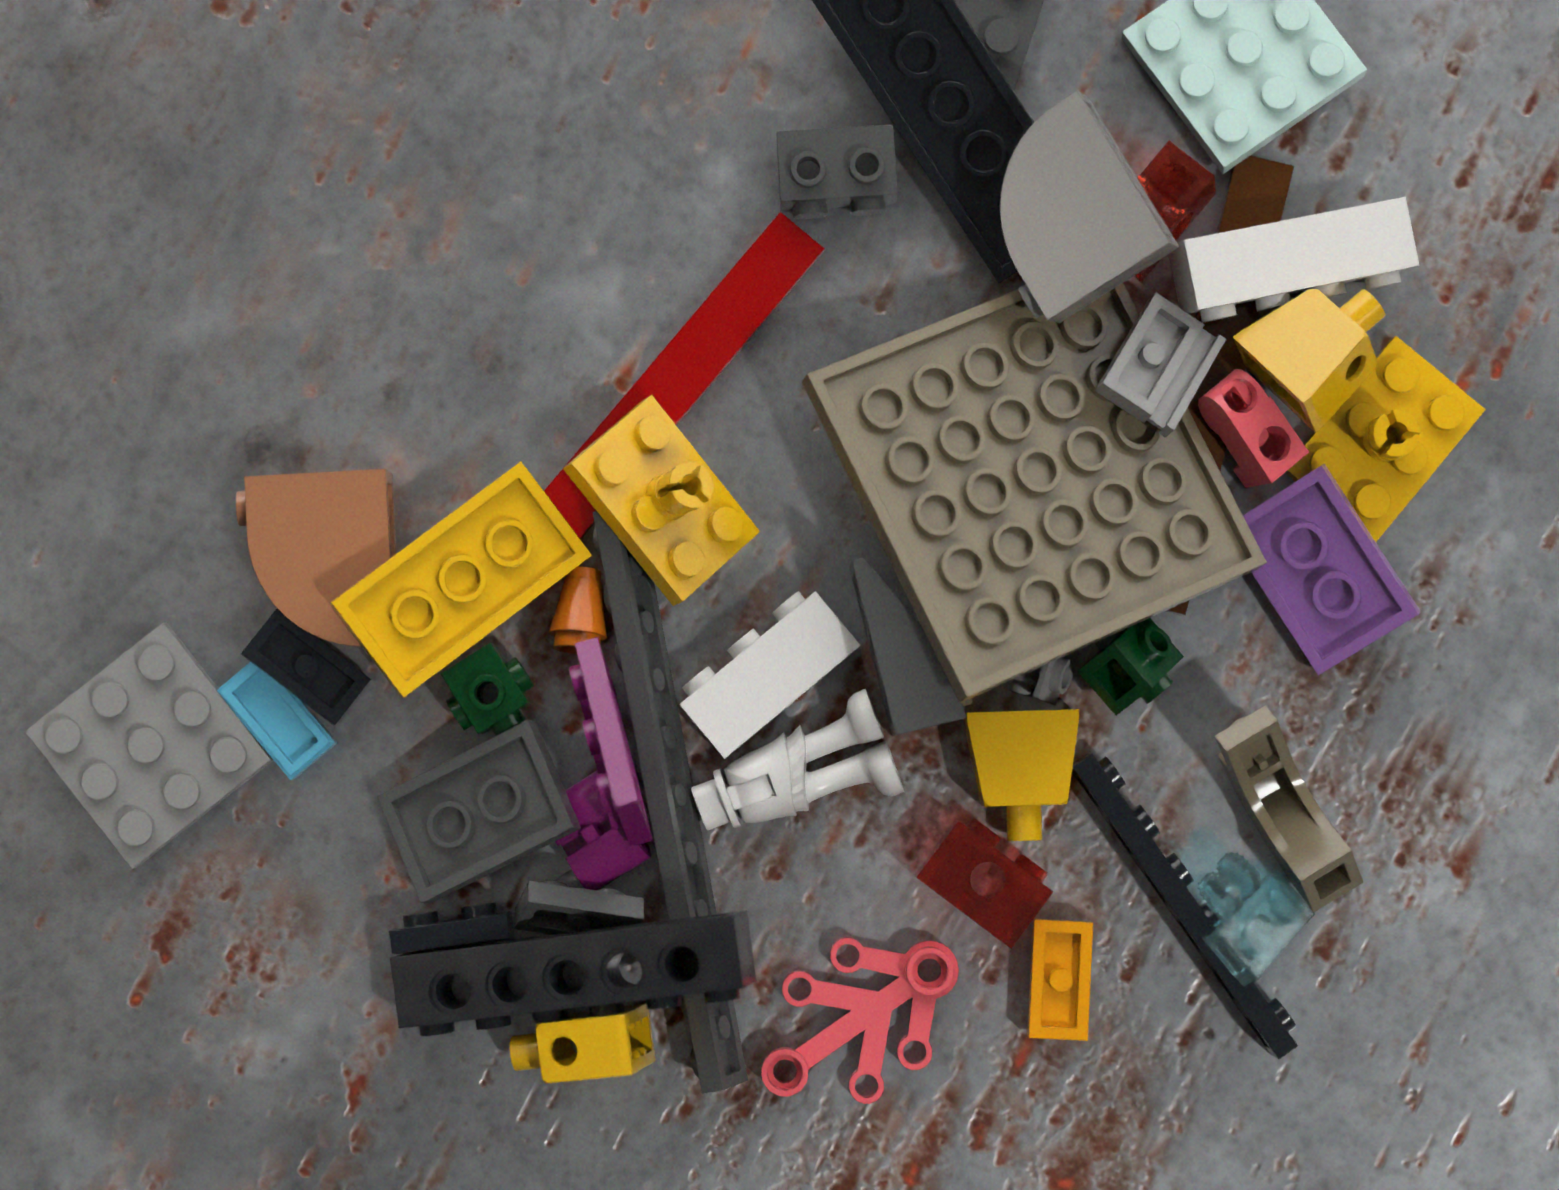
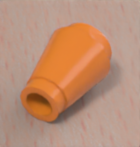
(579, 610)

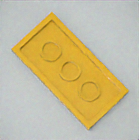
(460, 579)

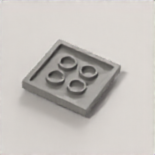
(148, 745)

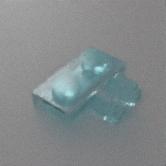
(1254, 915)

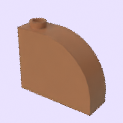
(317, 540)

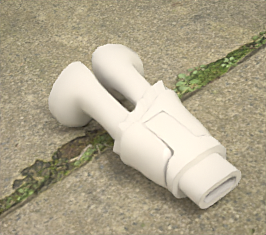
(775, 779)

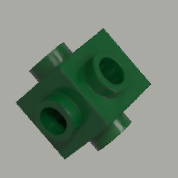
(1131, 665)
(470, 678)

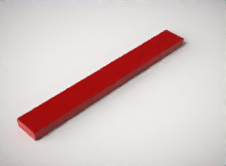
(705, 343)

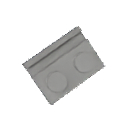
(1160, 364)

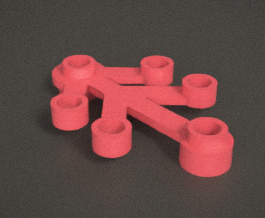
(868, 1012)

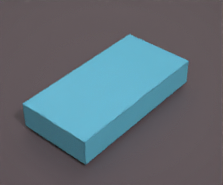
(277, 720)

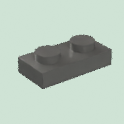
(556, 908)

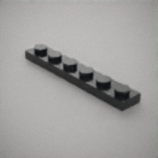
(1170, 882)

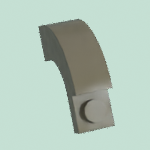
(1285, 810)

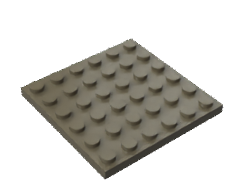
(1019, 492)

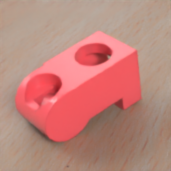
(1251, 429)

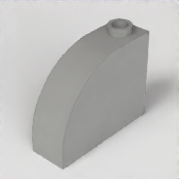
(1076, 212)

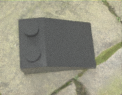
(905, 664)

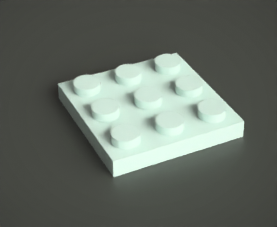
(1242, 68)

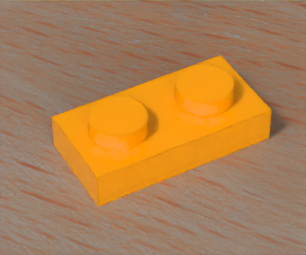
(1060, 979)

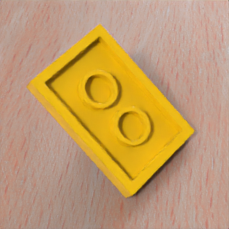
(1390, 435)
(661, 500)

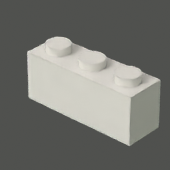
(767, 672)

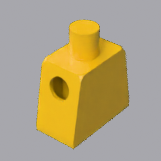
(1313, 352)
(1022, 763)
(604, 1044)

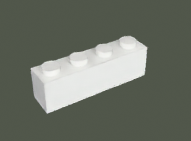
(1292, 257)

